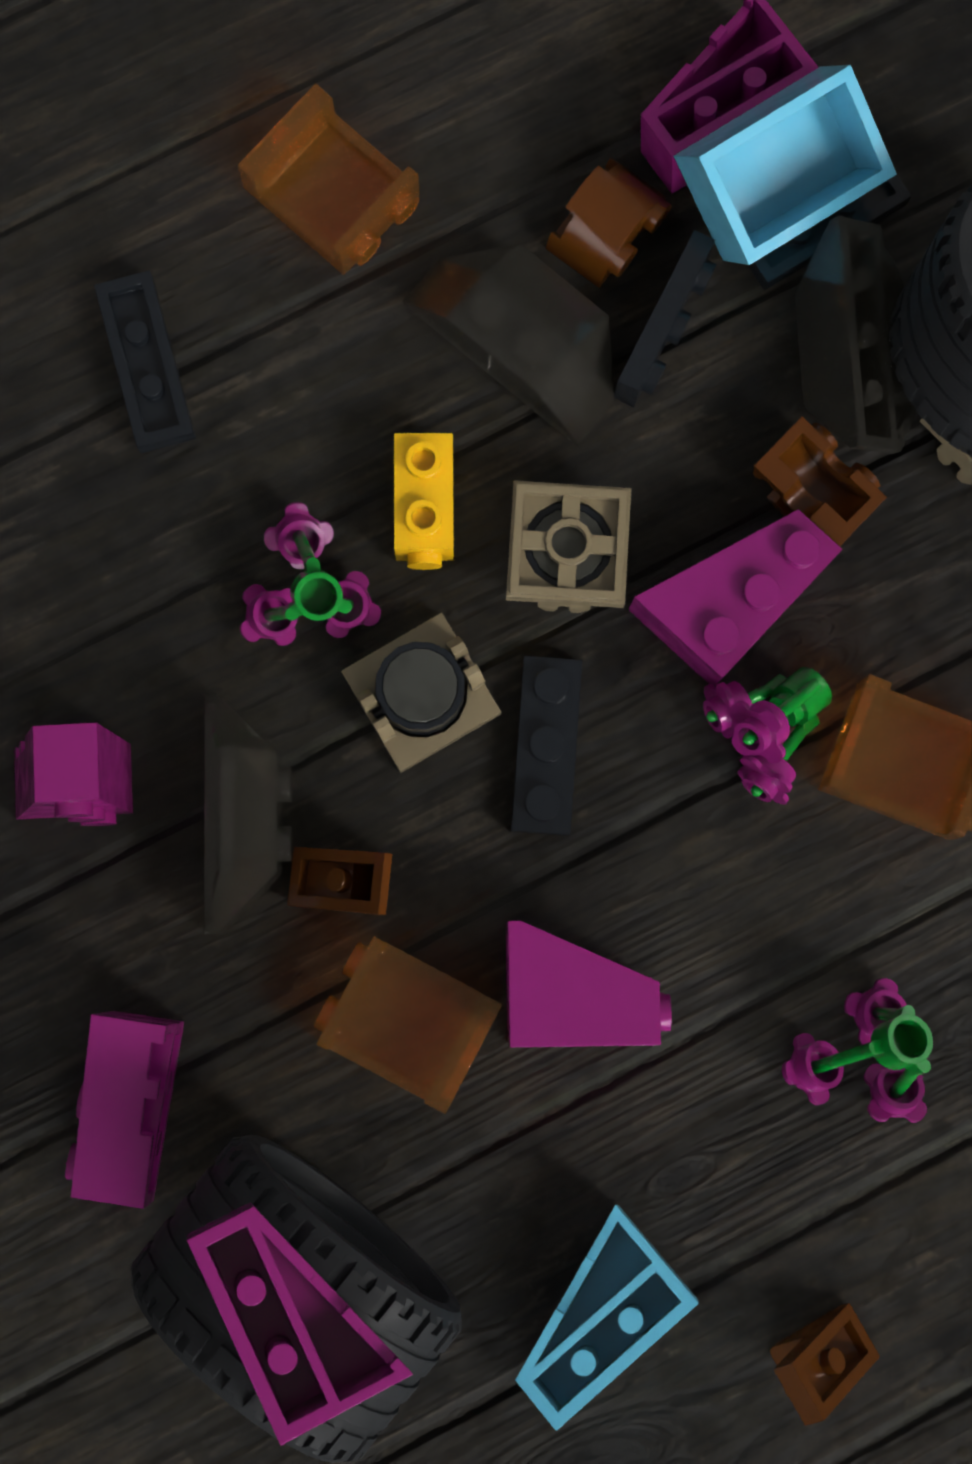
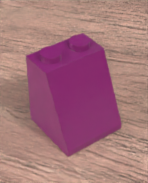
(577, 997)

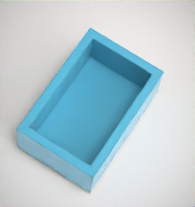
(786, 164)

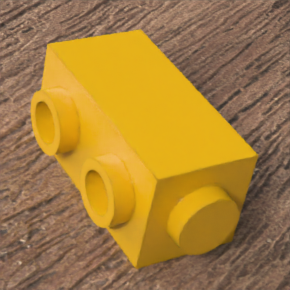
(423, 499)

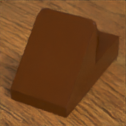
(340, 880)
(823, 1362)

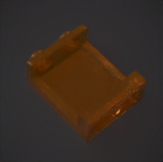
(329, 182)
(903, 760)
(407, 1022)

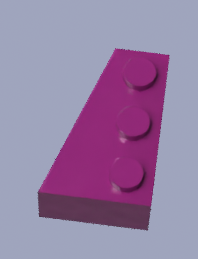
(734, 73)
(736, 595)
(73, 774)
(123, 1108)
(289, 1325)

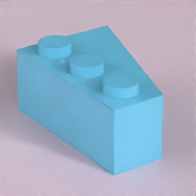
(605, 1321)

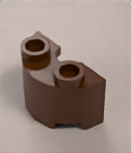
(605, 220)
(817, 482)

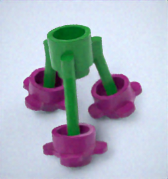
(312, 592)
(763, 726)
(888, 1034)

